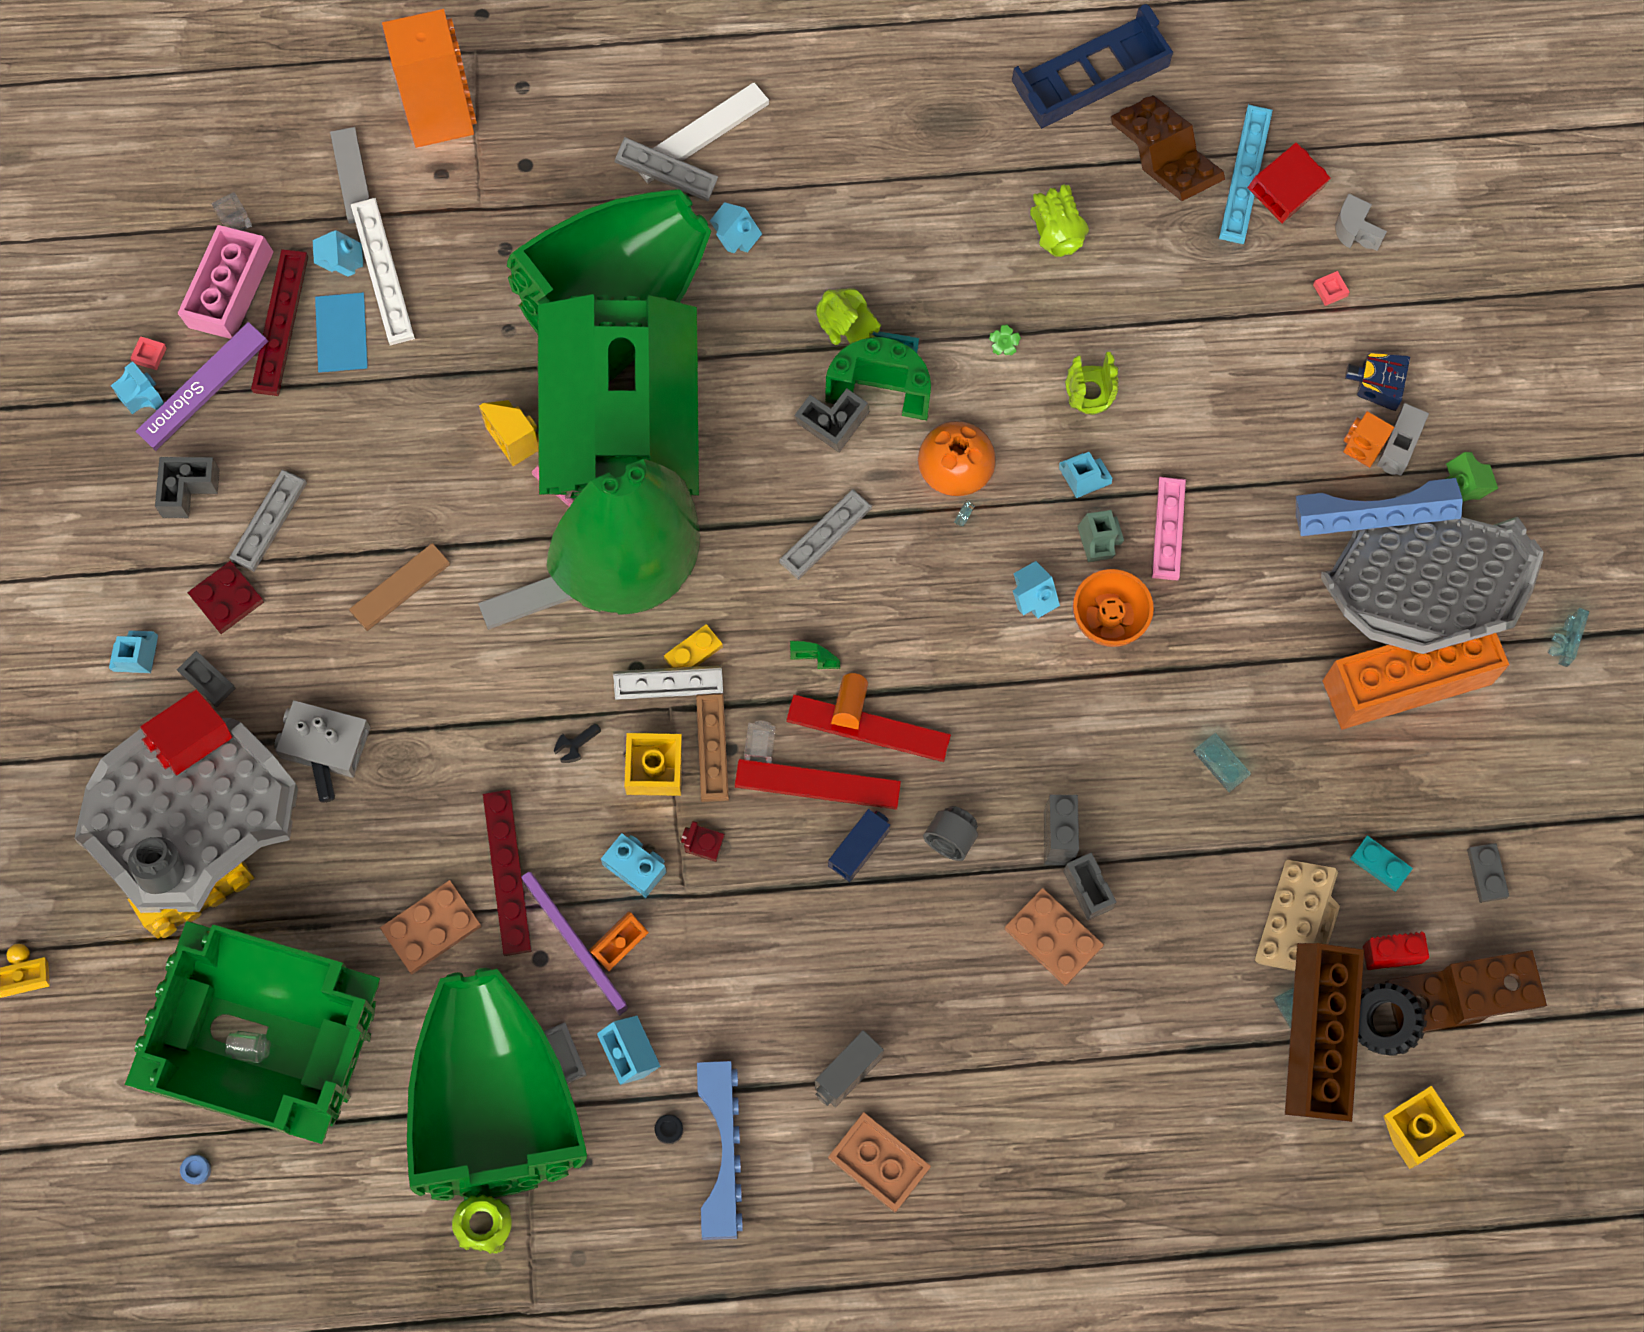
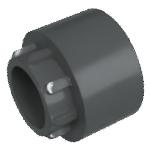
(952, 833)
(156, 865)

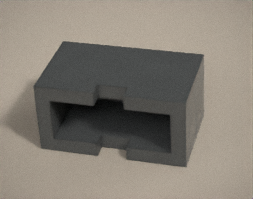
(1089, 886)

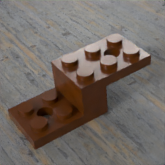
(1167, 148)
(1474, 991)

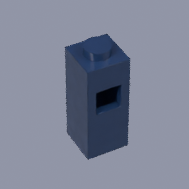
(859, 844)

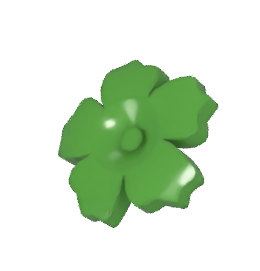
(1004, 340)

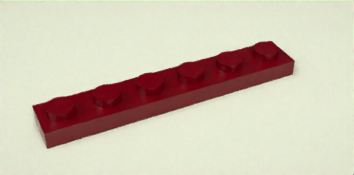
(280, 322)
(507, 873)

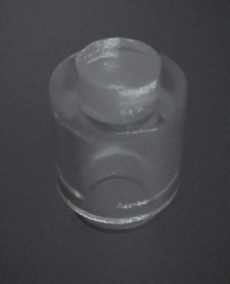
(247, 1046)

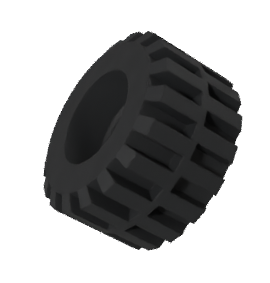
(1413, 1019)

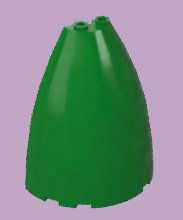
(613, 250)
(626, 540)
(487, 1096)

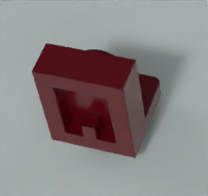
(702, 842)

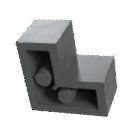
(835, 424)
(179, 479)

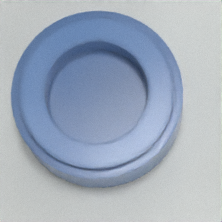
(195, 1169)

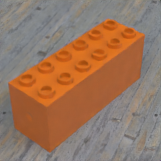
(430, 77)
(1399, 679)

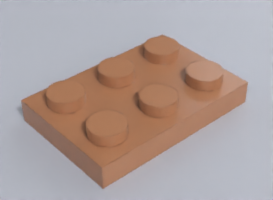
(430, 927)
(1054, 937)
(879, 1162)

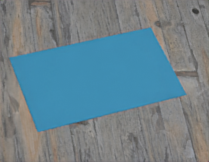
(341, 332)

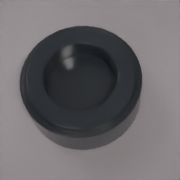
(668, 1129)

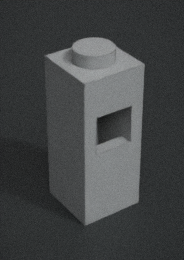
(1402, 440)

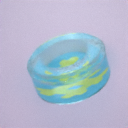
(964, 513)

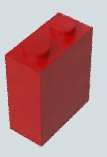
(1289, 182)
(185, 733)

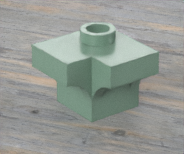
(1099, 535)

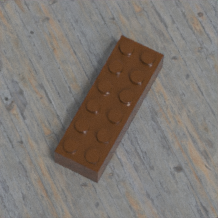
(1324, 1032)

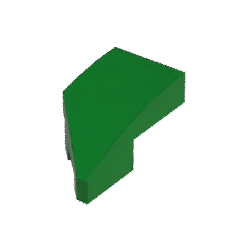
(810, 650)

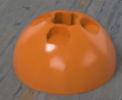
(956, 470)
(1120, 597)

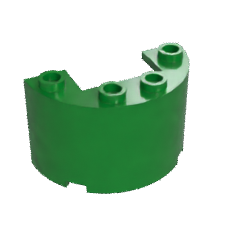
(883, 365)

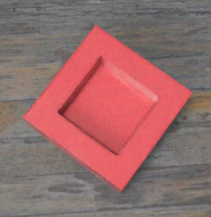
(1331, 288)
(148, 353)

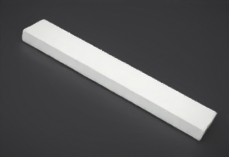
(713, 124)
(382, 271)

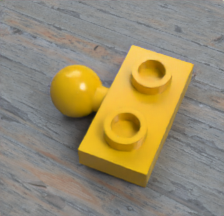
(23, 974)

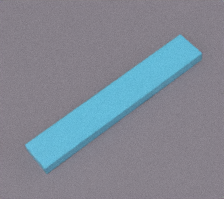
(1246, 168)

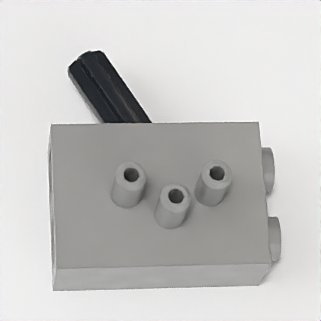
(323, 741)

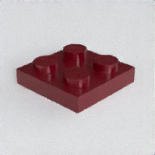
(225, 597)

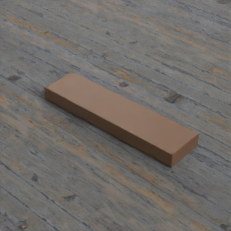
(399, 587)
(712, 747)

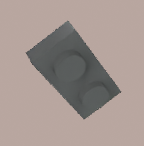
(206, 679)
(1488, 873)

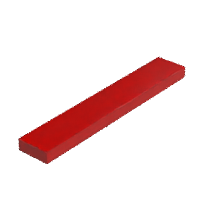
(871, 729)
(817, 784)

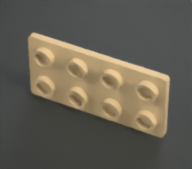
(1299, 913)

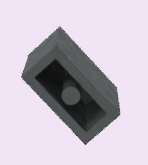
(1061, 829)
(848, 1069)

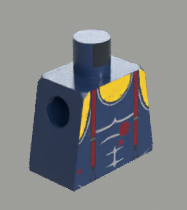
(1381, 379)

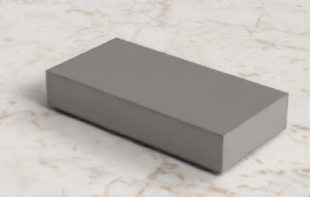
(566, 1052)

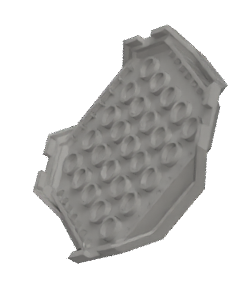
(1435, 581)
(210, 812)

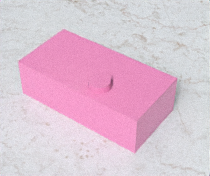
(225, 282)

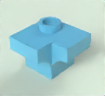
(735, 228)
(338, 253)
(137, 389)
(1085, 474)
(1035, 590)
(134, 652)

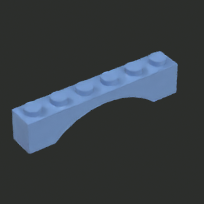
(1328, 514)
(719, 1211)

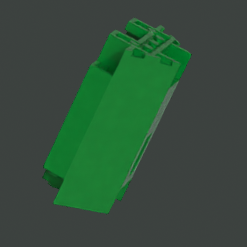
(601, 431)
(313, 1017)

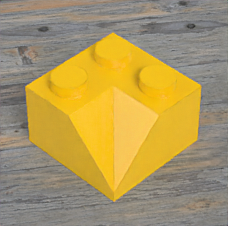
(510, 430)
(653, 764)
(1421, 1127)

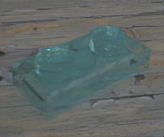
(1222, 762)

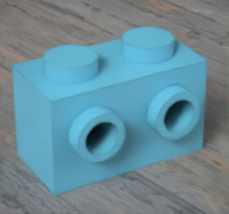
(634, 864)
(628, 1050)

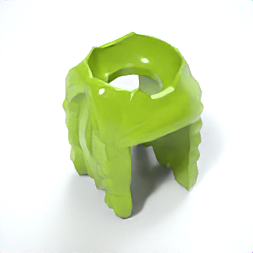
(1058, 222)
(846, 314)
(1103, 376)
(495, 1238)

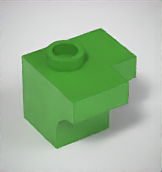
(1473, 478)

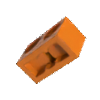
(1367, 438)

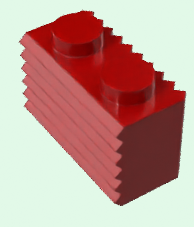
(1396, 950)

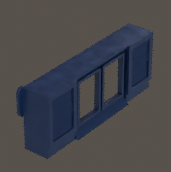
(1136, 47)

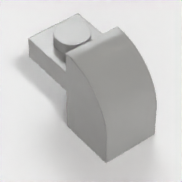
(1352, 225)

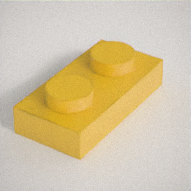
(694, 649)

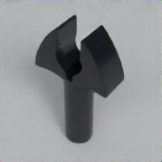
(575, 744)

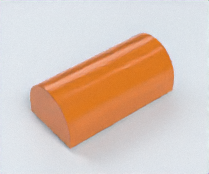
(850, 701)
(618, 941)

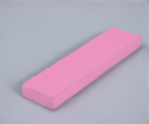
(1168, 528)

